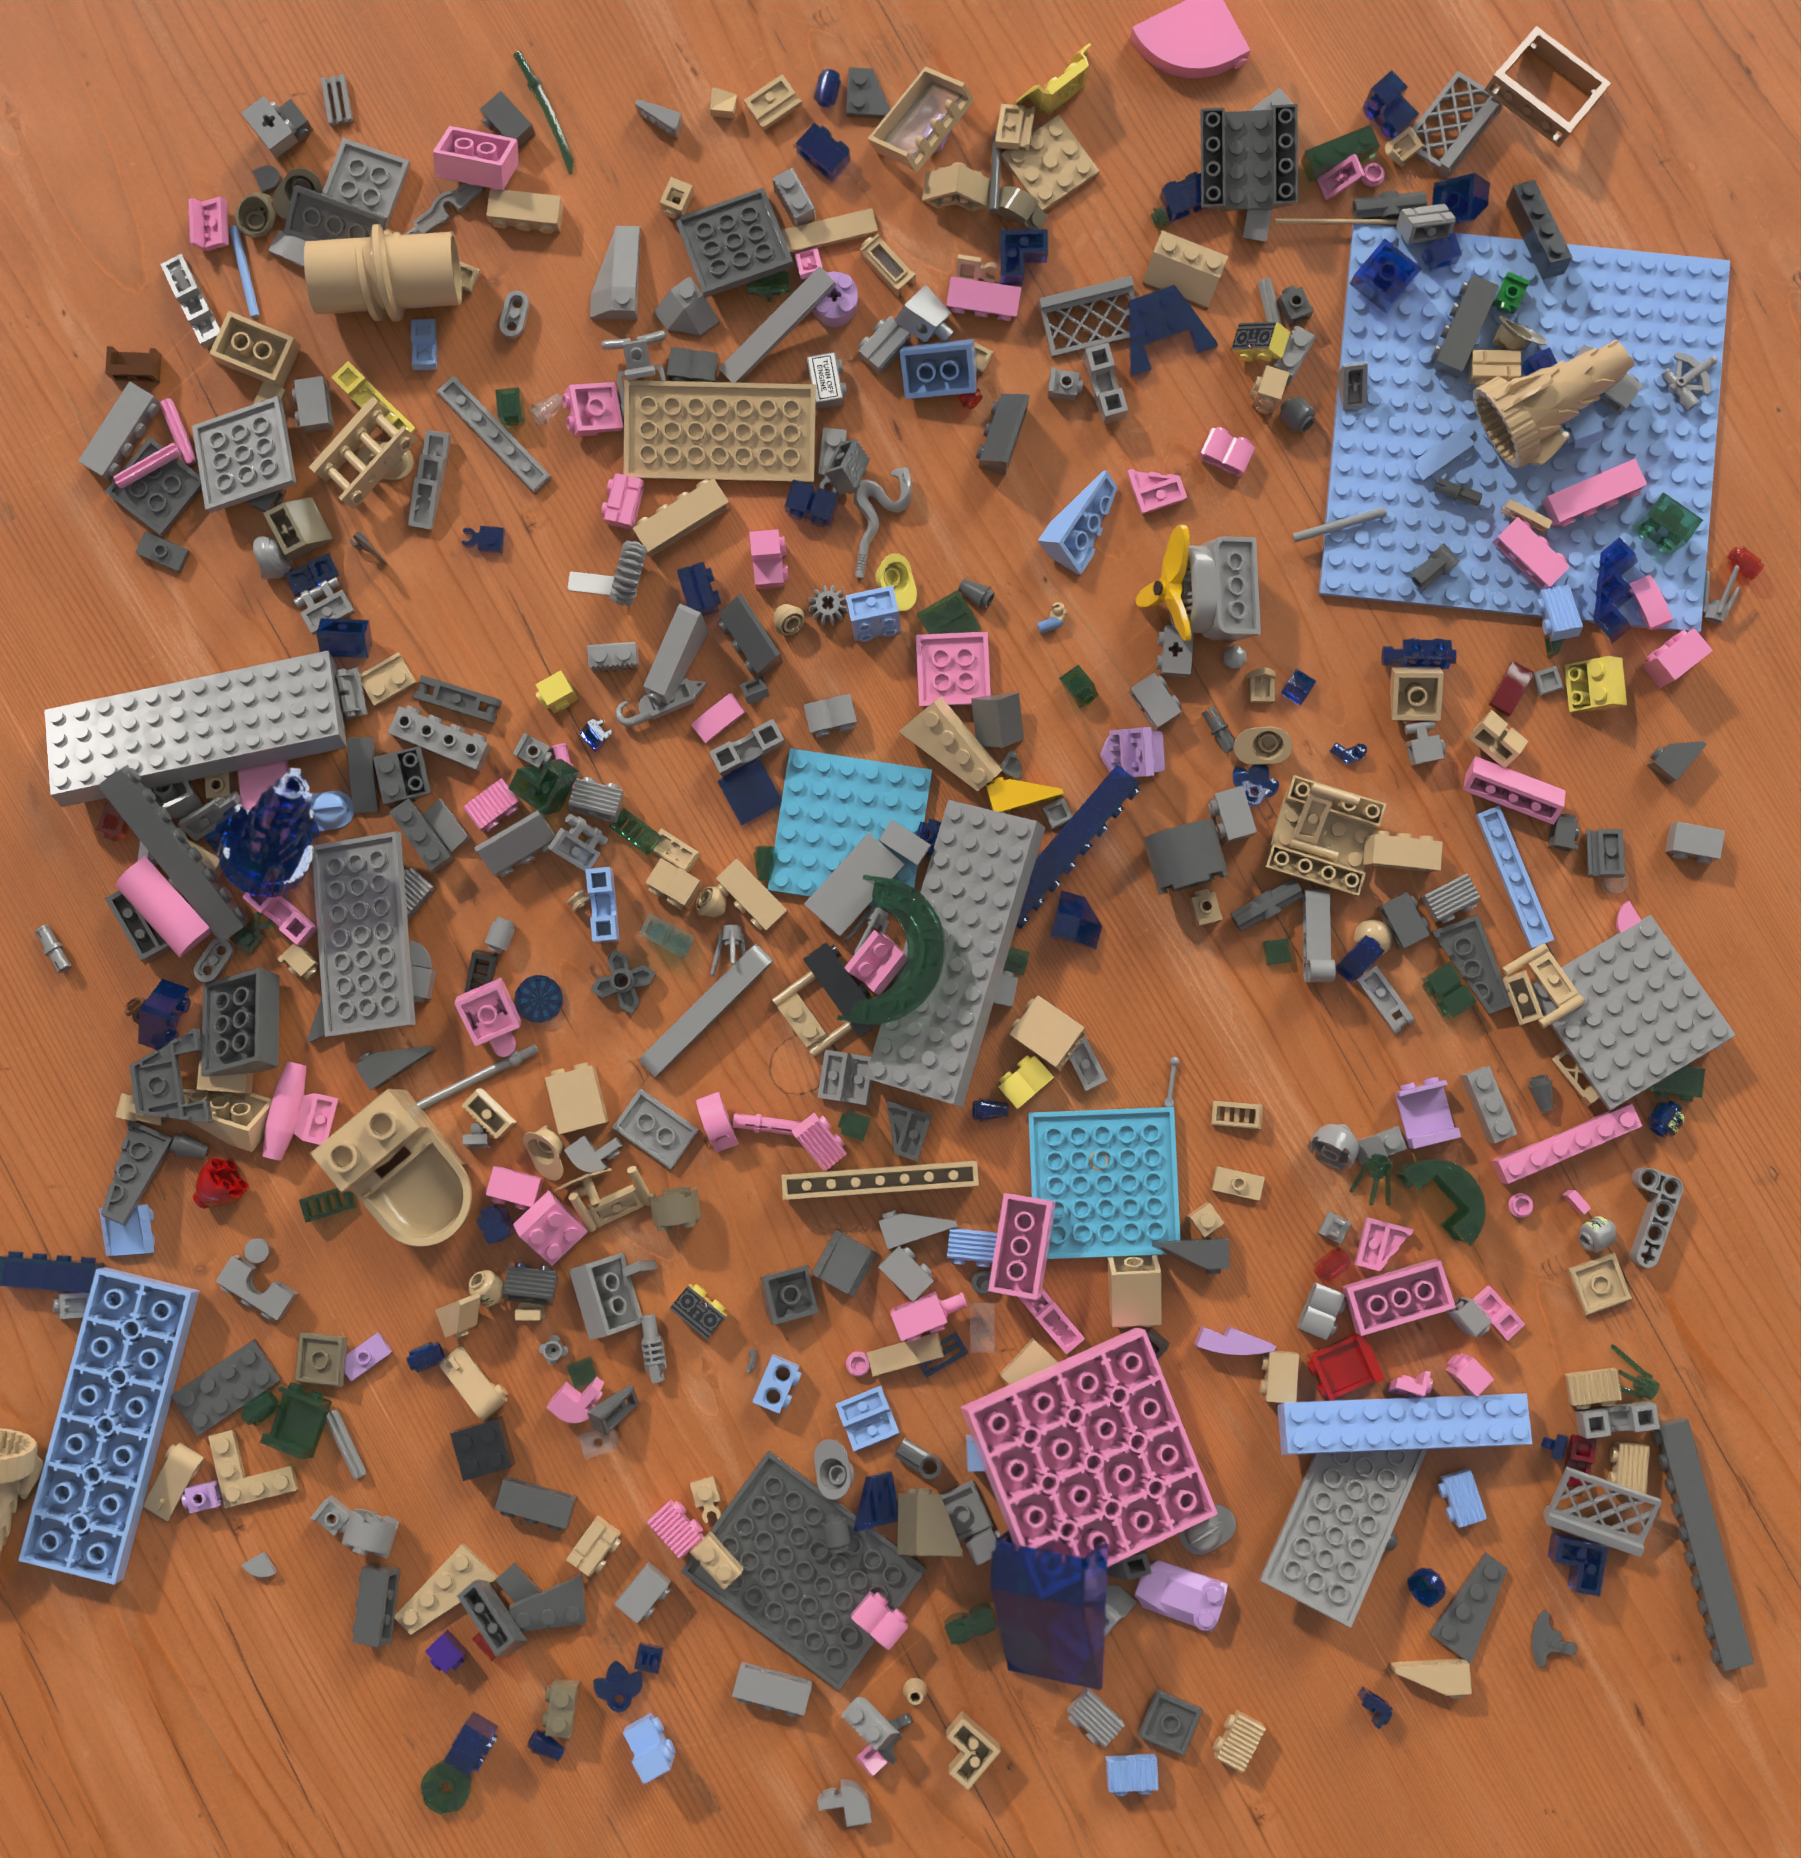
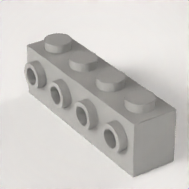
(440, 739)

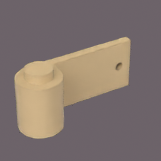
(473, 1385)
(174, 1477)

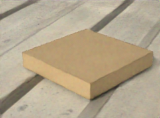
(1599, 1283)

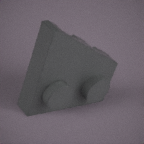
(907, 1129)

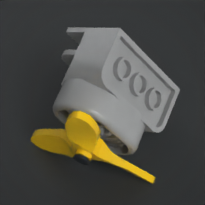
(1208, 587)

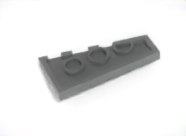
(1468, 1611)

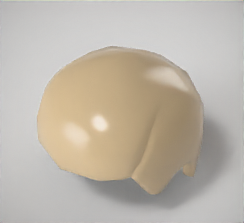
(1376, 930)

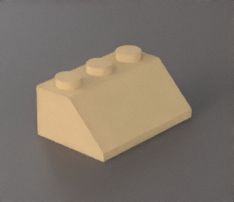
(1187, 266)

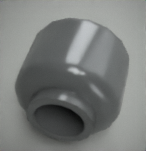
(1297, 414)

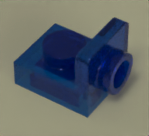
(1372, 1703)

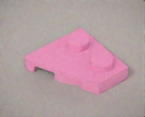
(1155, 490)
(1379, 1243)

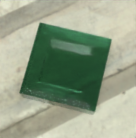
(1277, 951)
(582, 1372)

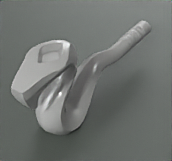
(871, 488)

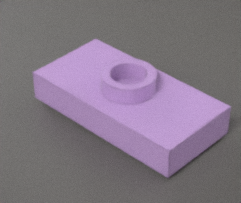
(366, 1356)

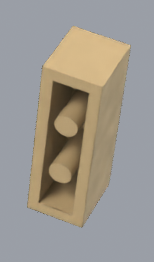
(525, 210)
(1402, 852)
(751, 896)

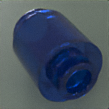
(827, 88)
(425, 1357)

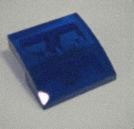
(750, 791)

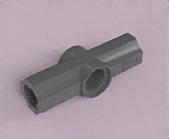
(1387, 205)
(1267, 905)

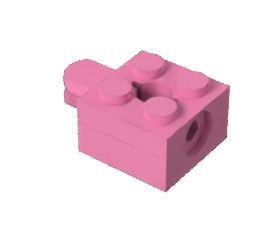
(490, 1016)

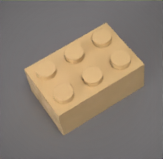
(255, 349)

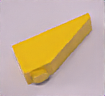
(1014, 794)

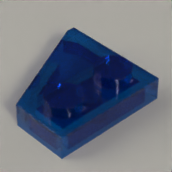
(877, 1503)

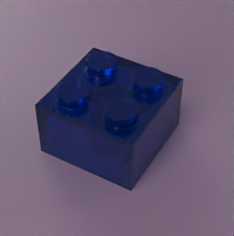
(1385, 275)

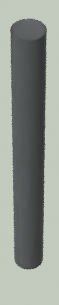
(995, 177)

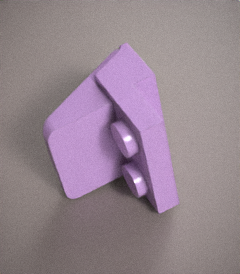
(1135, 750)

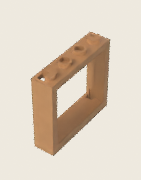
(1532, 109)

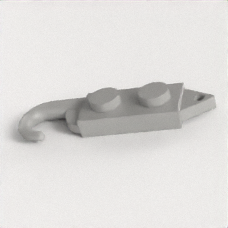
(685, 695)

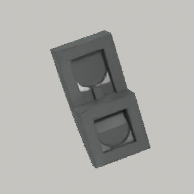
(517, 1583)

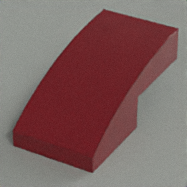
(1511, 688)
(1580, 1457)

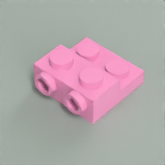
(592, 409)

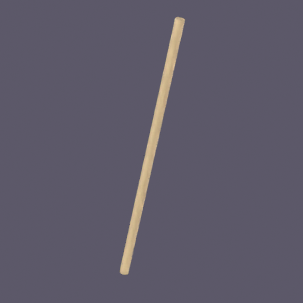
(1335, 221)

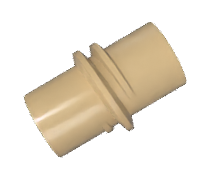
(383, 273)

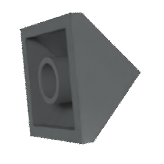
(997, 719)

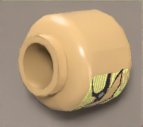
(488, 1286)

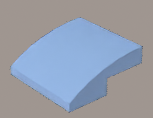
(867, 1419)

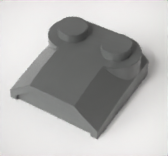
(788, 1295)

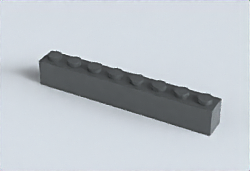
(174, 853)

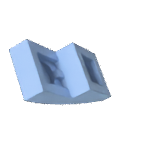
(424, 344)

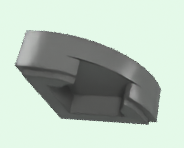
(1011, 766)

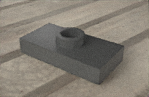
(162, 552)

